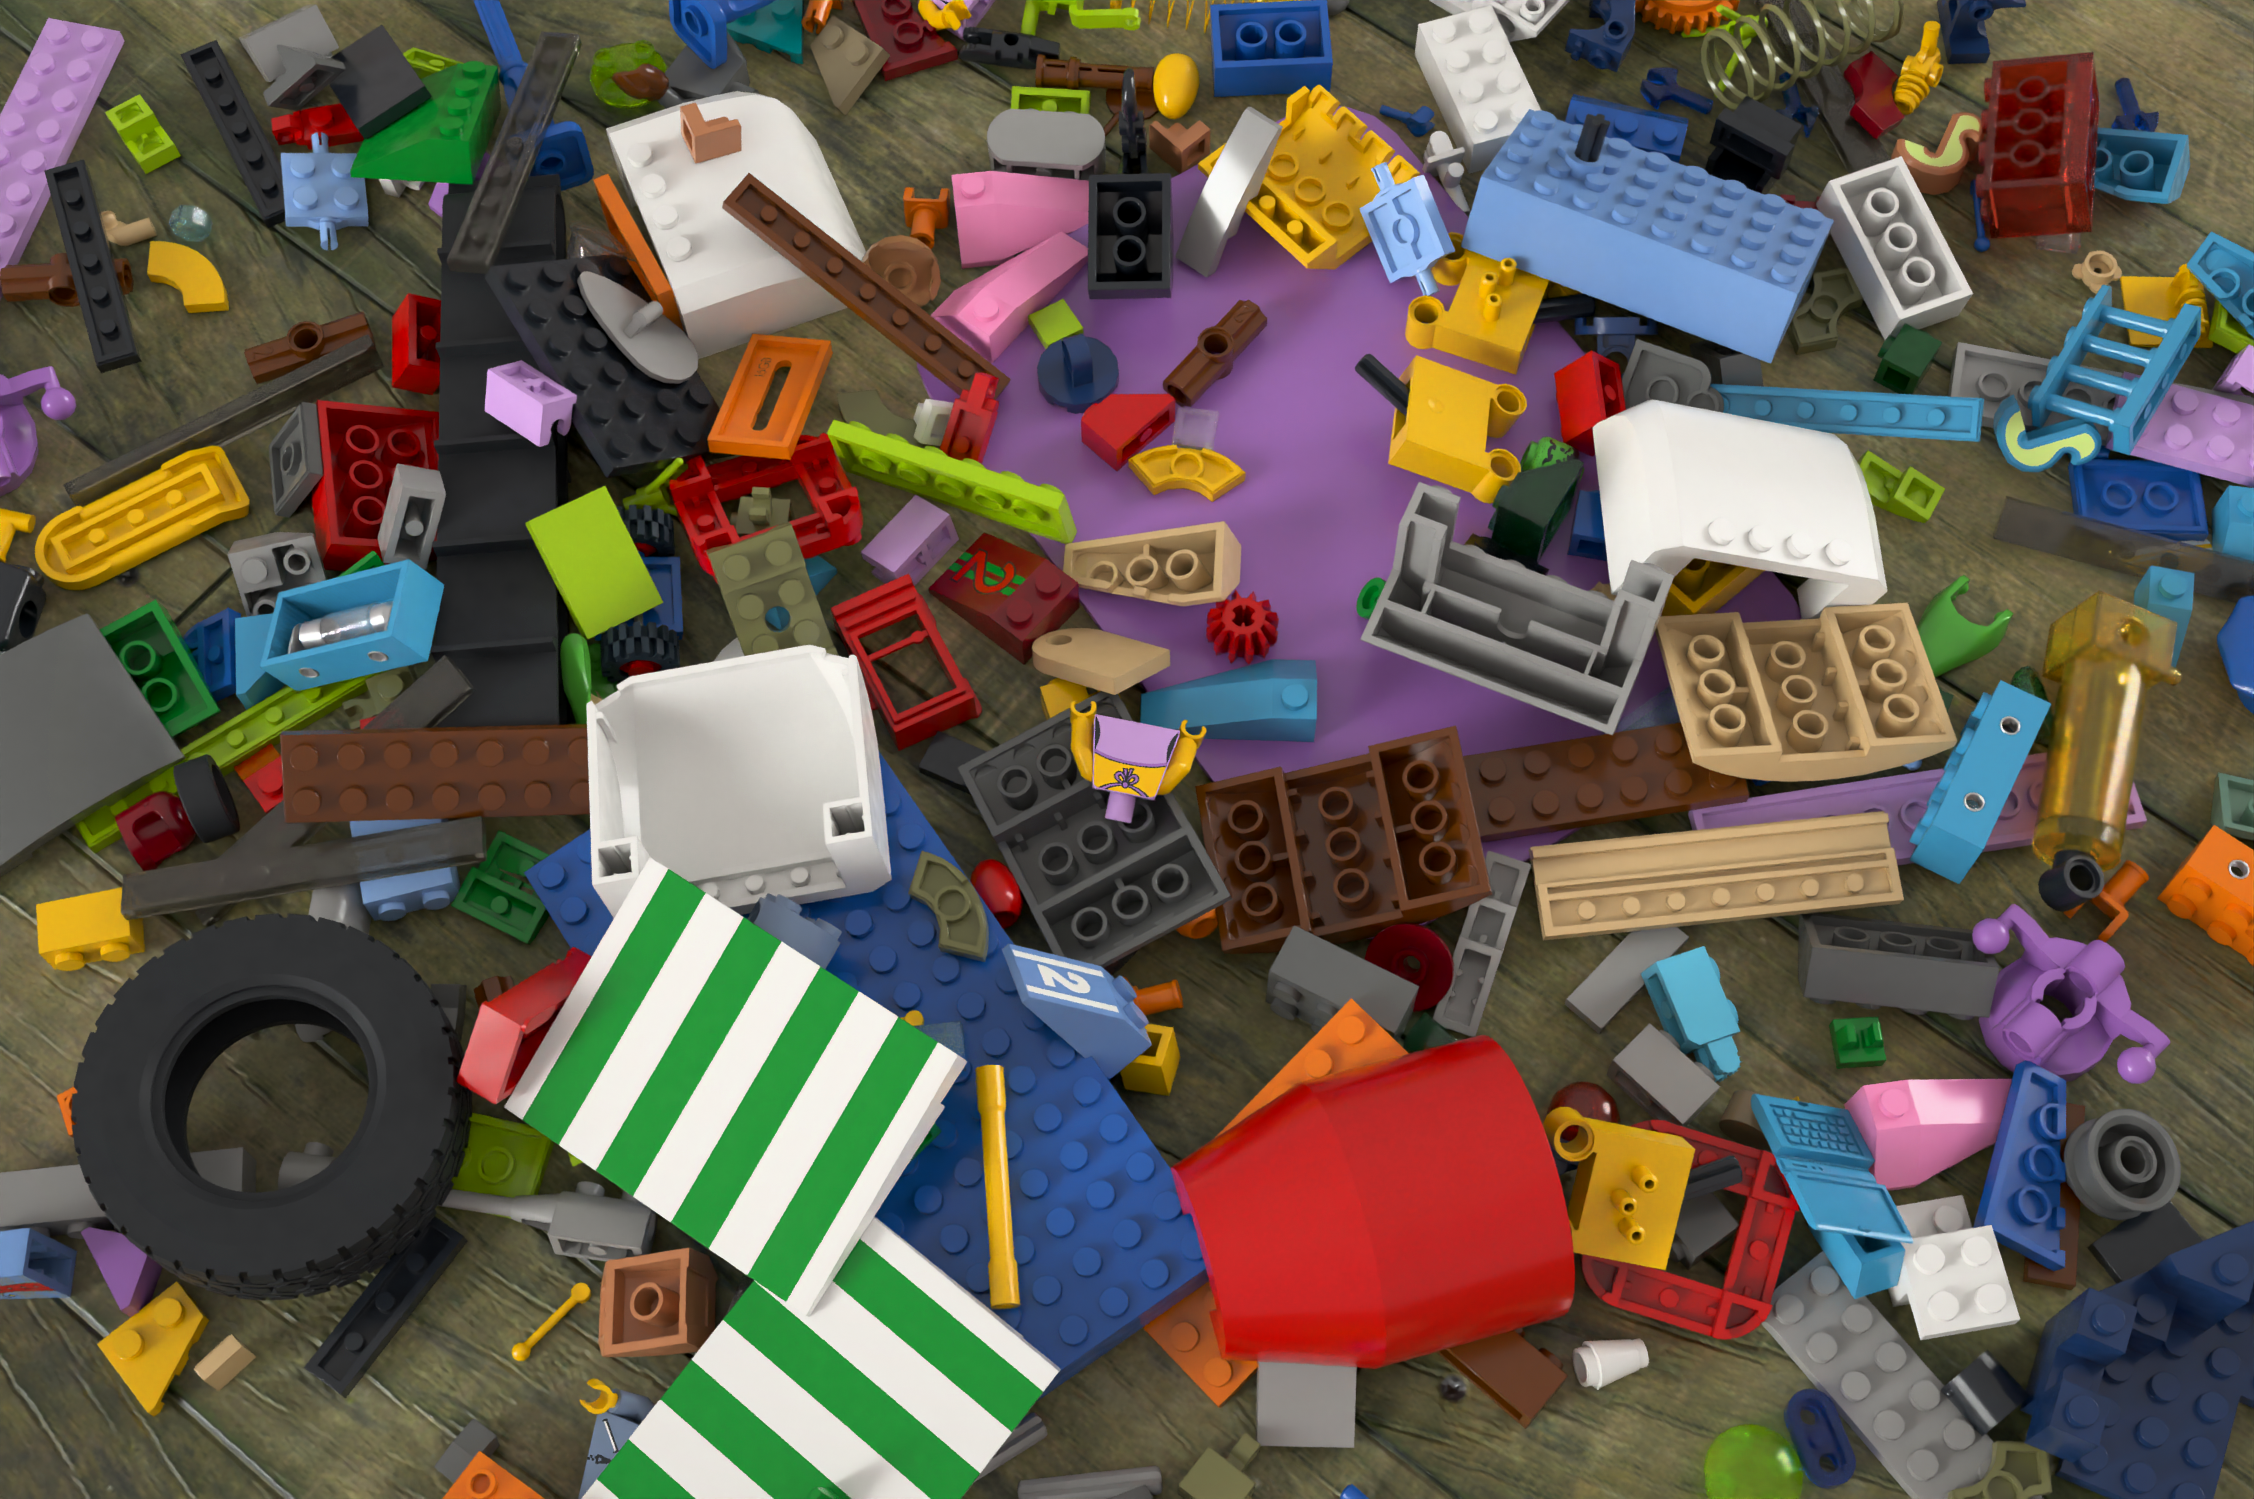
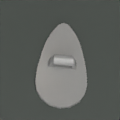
(640, 330)

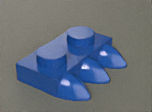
(216, 651)

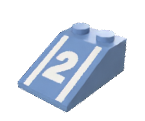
(1081, 1005)

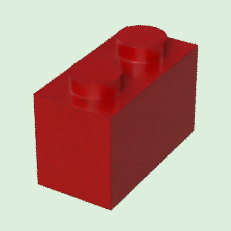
(414, 340)
(1586, 395)

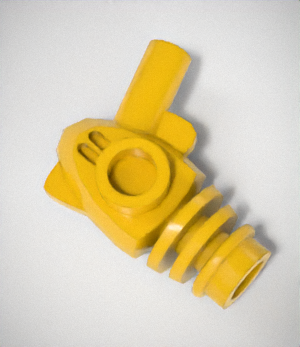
(1919, 71)

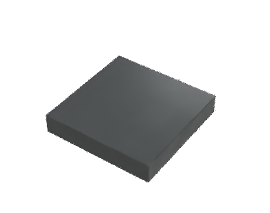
(295, 459)

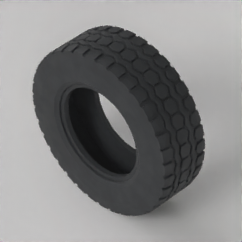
(185, 1015)

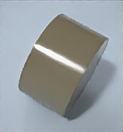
(1740, 1122)

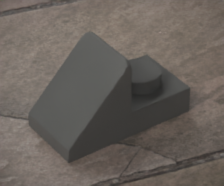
(304, 77)

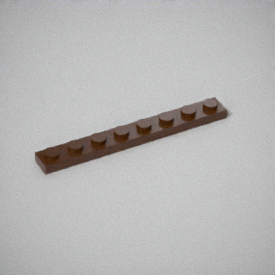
(858, 286)

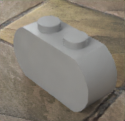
(1047, 144)

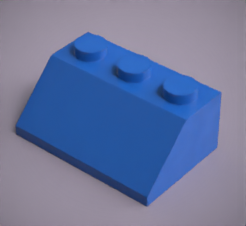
(1270, 47)
(1640, 127)

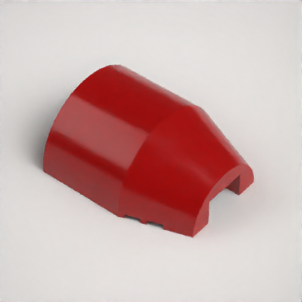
(1382, 1213)

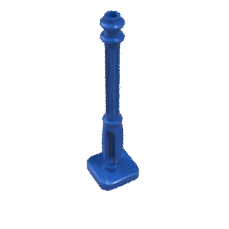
(704, 24)
(564, 144)

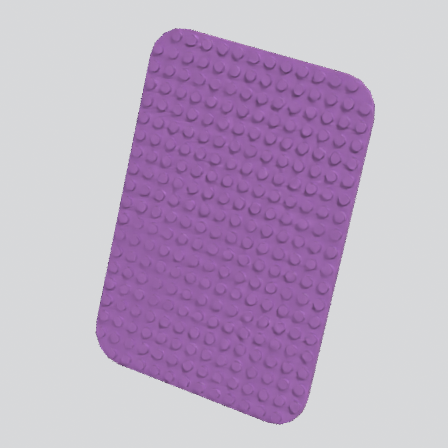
(1316, 490)

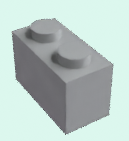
(411, 515)
(1663, 1077)

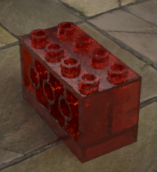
(2039, 146)

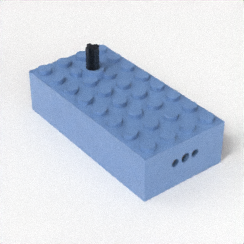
(1646, 233)

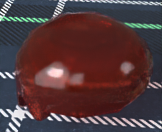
(1589, 1100)

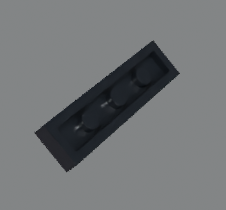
(384, 1307)

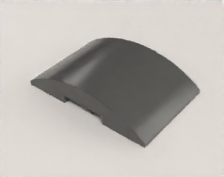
(70, 736)
(1089, 879)

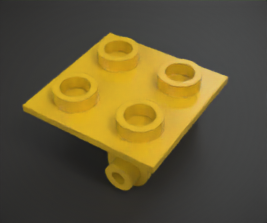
(2163, 300)

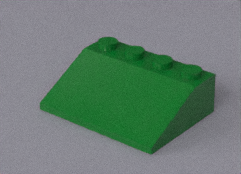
(440, 137)
(162, 667)

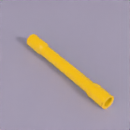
(1002, 1263)

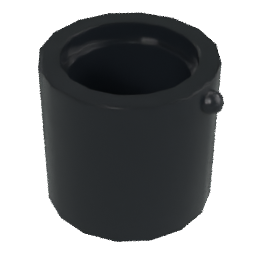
(1985, 1392)

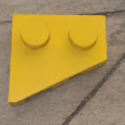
(155, 1344)

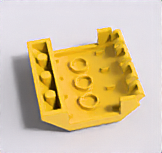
(1320, 180)

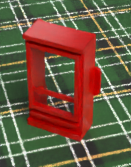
(883, 608)
(514, 1027)

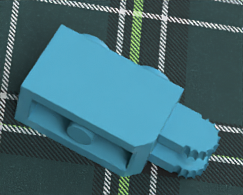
(1695, 1009)

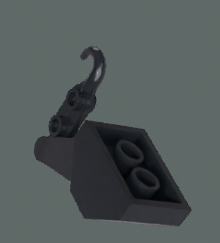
(1130, 218)

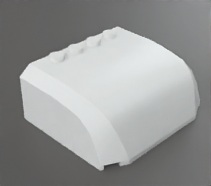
(717, 268)
(1740, 495)
(740, 780)

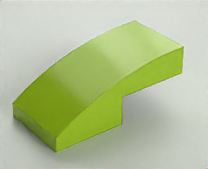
(142, 134)
(1898, 492)

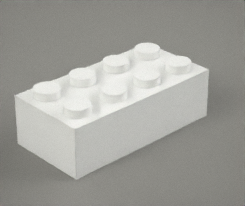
(1474, 81)
(1894, 248)

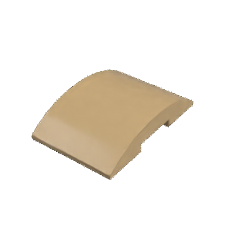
(1805, 693)

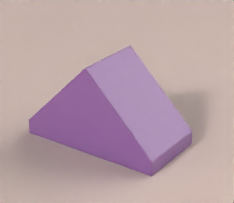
(125, 1268)

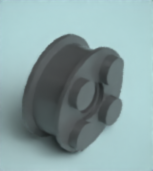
(2122, 1164)

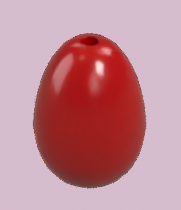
(998, 890)

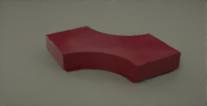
(1873, 95)

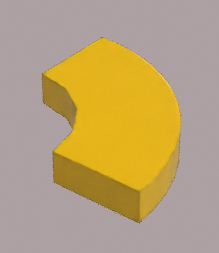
(188, 273)
(1186, 468)

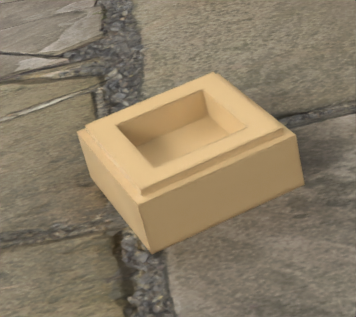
(224, 1362)

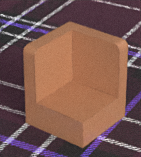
(708, 138)
(1180, 146)

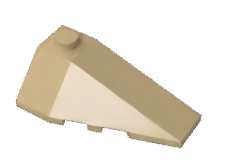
(1161, 566)

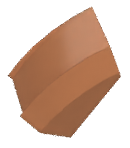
(657, 1304)

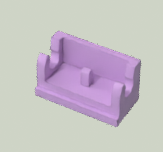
(2238, 373)
(528, 401)
(911, 542)

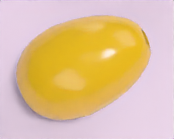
(1175, 85)

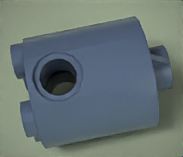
(809, 937)

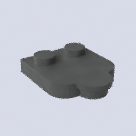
(1668, 377)

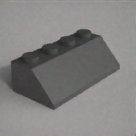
(1894, 966)

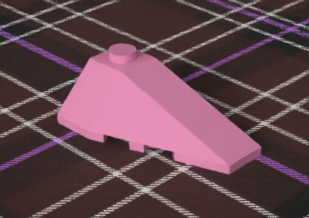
(1013, 212)
(1926, 1125)

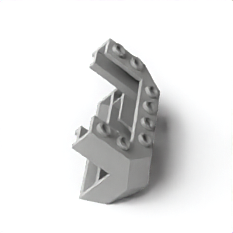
(1513, 625)

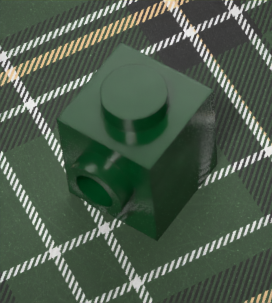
(1906, 359)

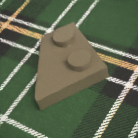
(846, 62)

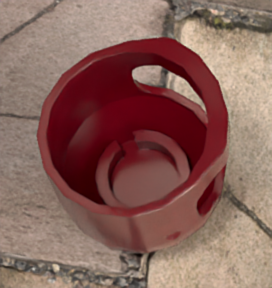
(155, 829)

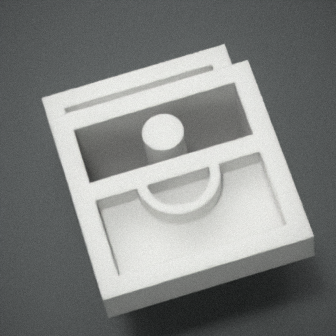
(1952, 1272)

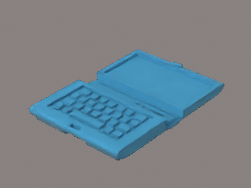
(1828, 1168)

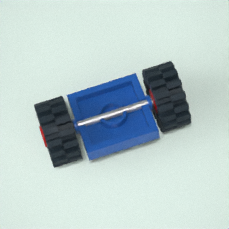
(651, 638)

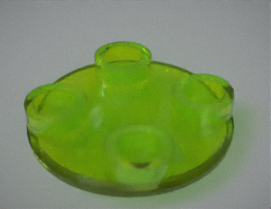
(617, 59)
(1752, 1464)

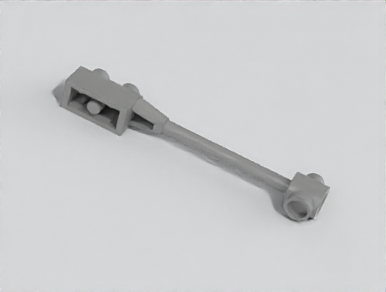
(576, 1222)

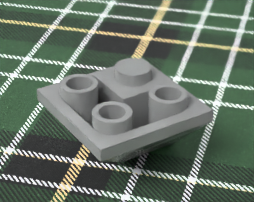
(273, 565)

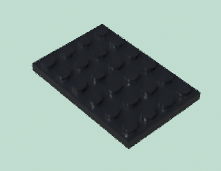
(619, 410)

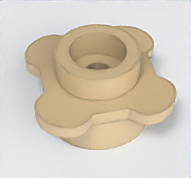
(2098, 262)

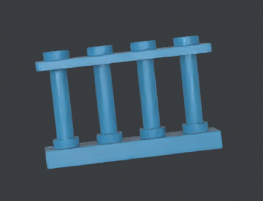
(2142, 393)

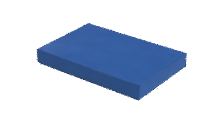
(2141, 497)

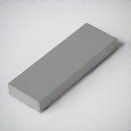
(1619, 975)

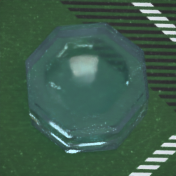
(190, 223)

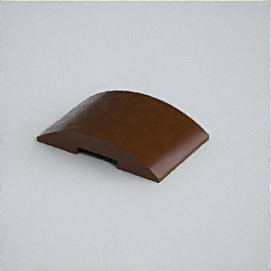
(1345, 844)

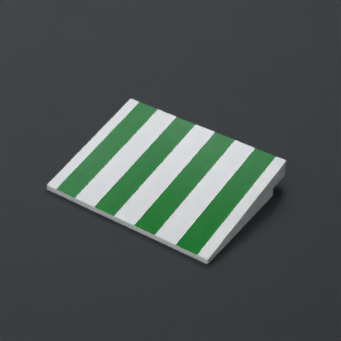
(734, 1086)
(877, 1393)

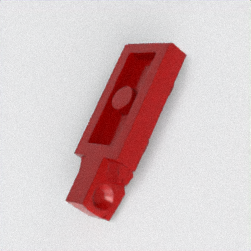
(326, 119)
(972, 420)

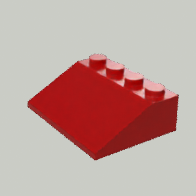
(359, 463)

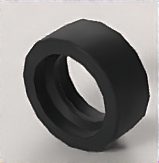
(206, 798)

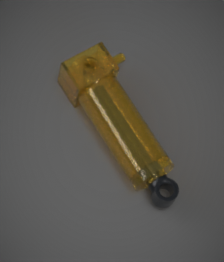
(2104, 664)

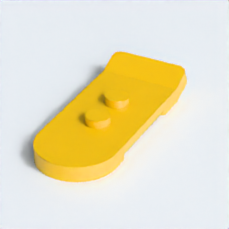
(141, 519)

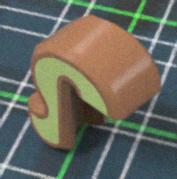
(1943, 170)

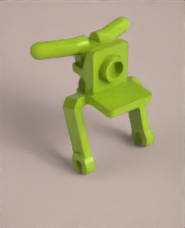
(1082, 19)

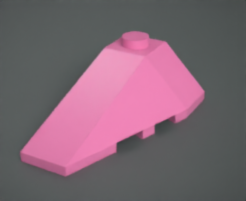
(997, 304)

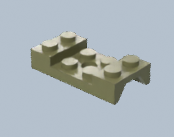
(764, 575)

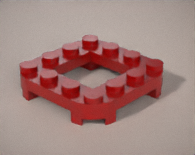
(835, 502)
(1753, 1262)

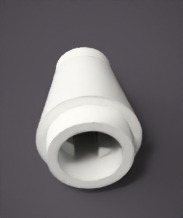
(1608, 1360)

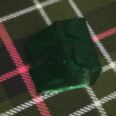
(1534, 507)

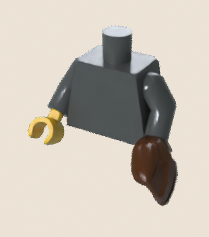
(687, 78)

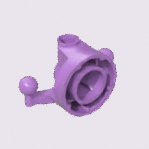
(18, 428)
(2082, 979)

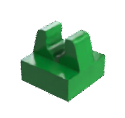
(1857, 1042)

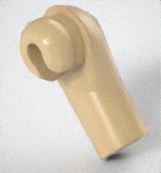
(127, 234)

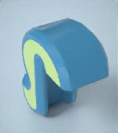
(2046, 445)

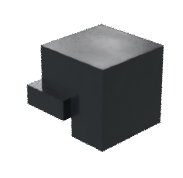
(1752, 145)

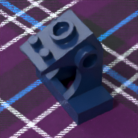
(1965, 28)
(1609, 43)

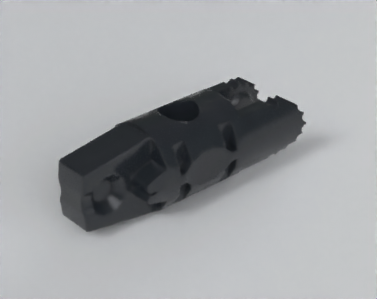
(1005, 48)

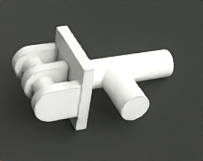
(1446, 162)

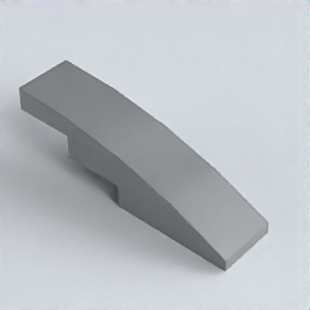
(1227, 191)
(1482, 945)

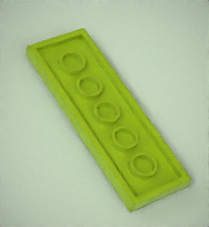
(953, 482)

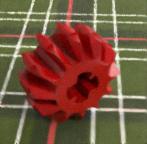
(1242, 627)

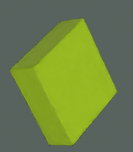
(1054, 323)

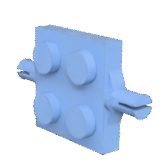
(322, 192)
(1406, 229)

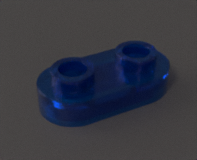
(1821, 1439)

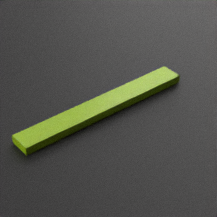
(233, 744)

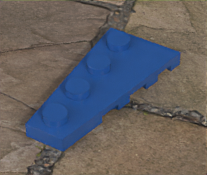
(2027, 1168)

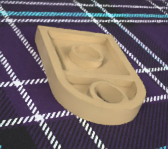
(1097, 658)

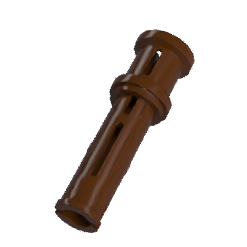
(1074, 74)

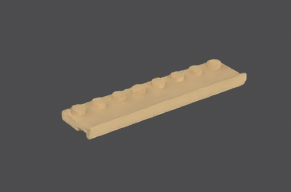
(1715, 875)

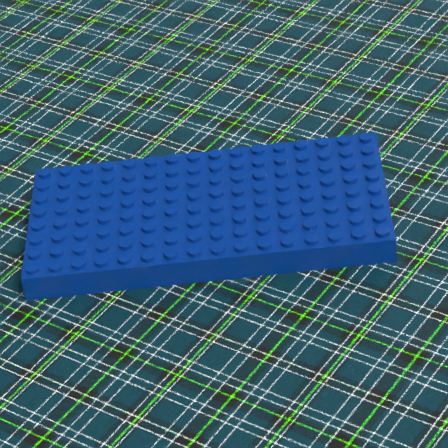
(1088, 1190)

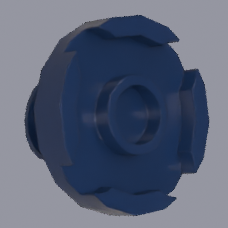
(1615, 333)
(1077, 373)

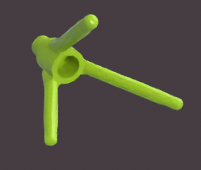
(1746, 32)
(656, 492)

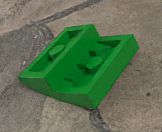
(498, 902)

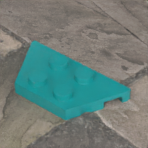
(773, 27)

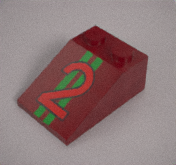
(1008, 594)

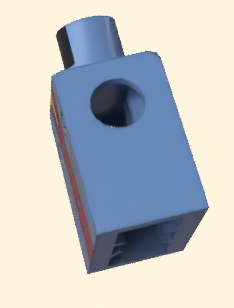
(34, 1265)

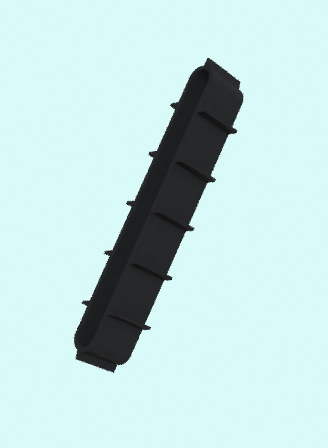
(498, 600)

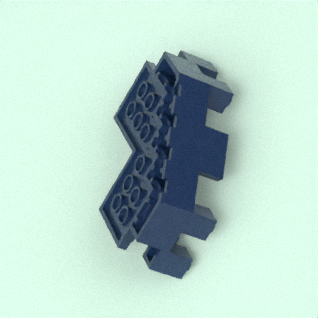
(2149, 1374)

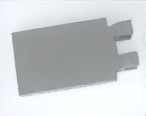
(1305, 1405)

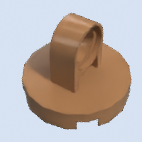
(906, 266)

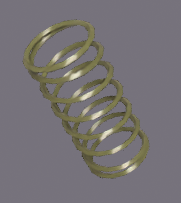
(1798, 46)

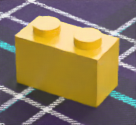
(87, 930)

